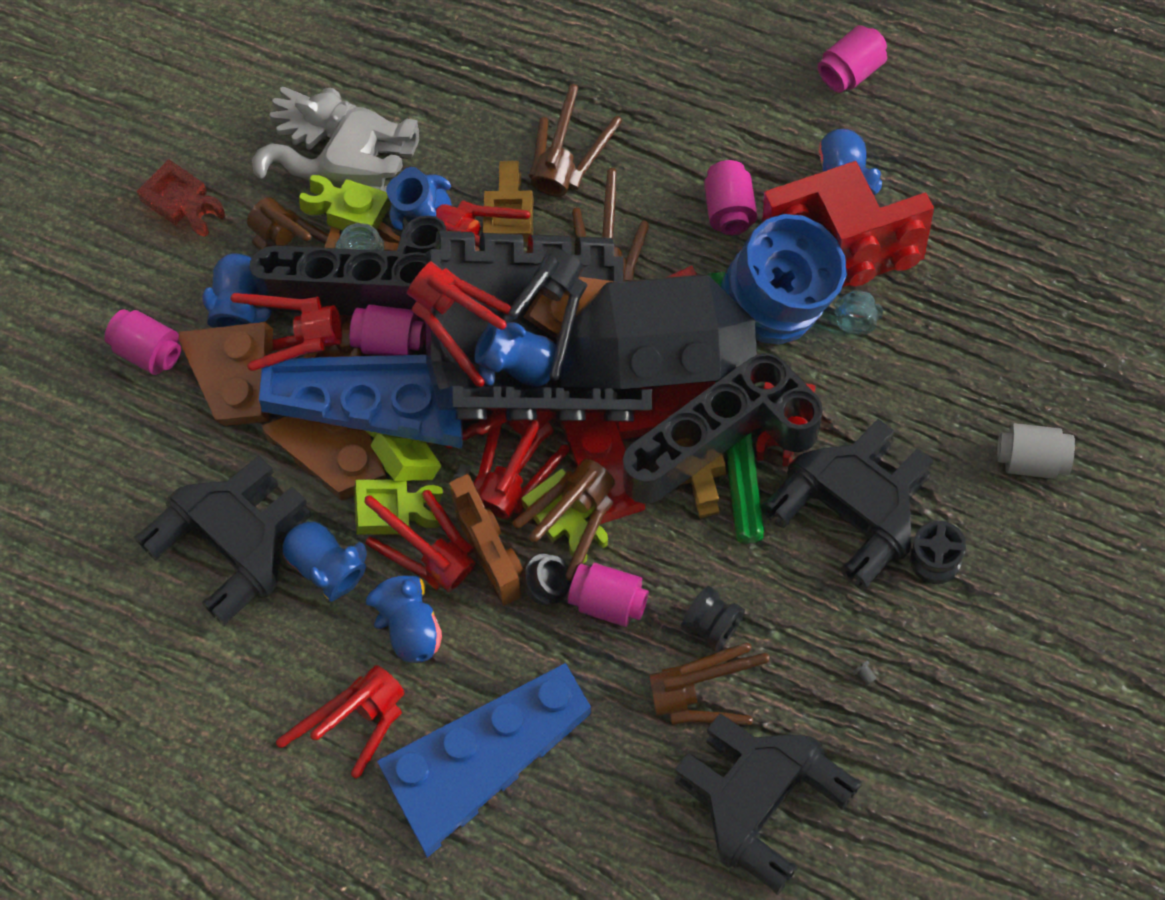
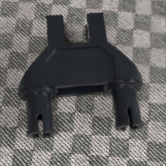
(860, 493)
(236, 529)
(754, 789)

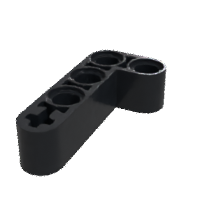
(347, 276)
(717, 434)

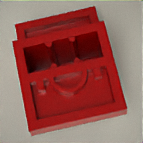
(869, 236)

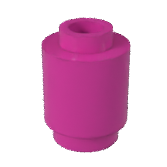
(853, 58)
(730, 197)
(386, 331)
(143, 341)
(608, 594)

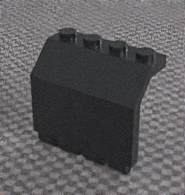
(504, 272)

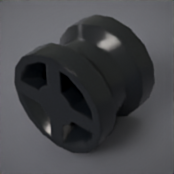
(941, 540)
(712, 618)

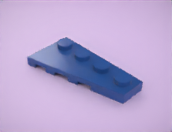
(361, 393)
(465, 763)

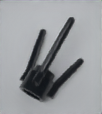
(554, 277)

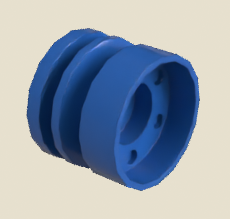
(786, 276)

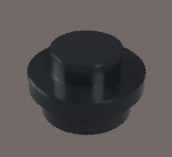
(545, 579)

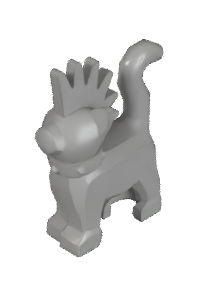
(353, 145)

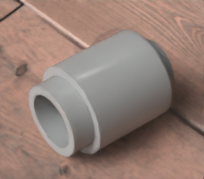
(1036, 451)

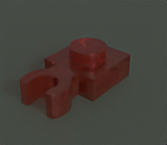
(179, 194)

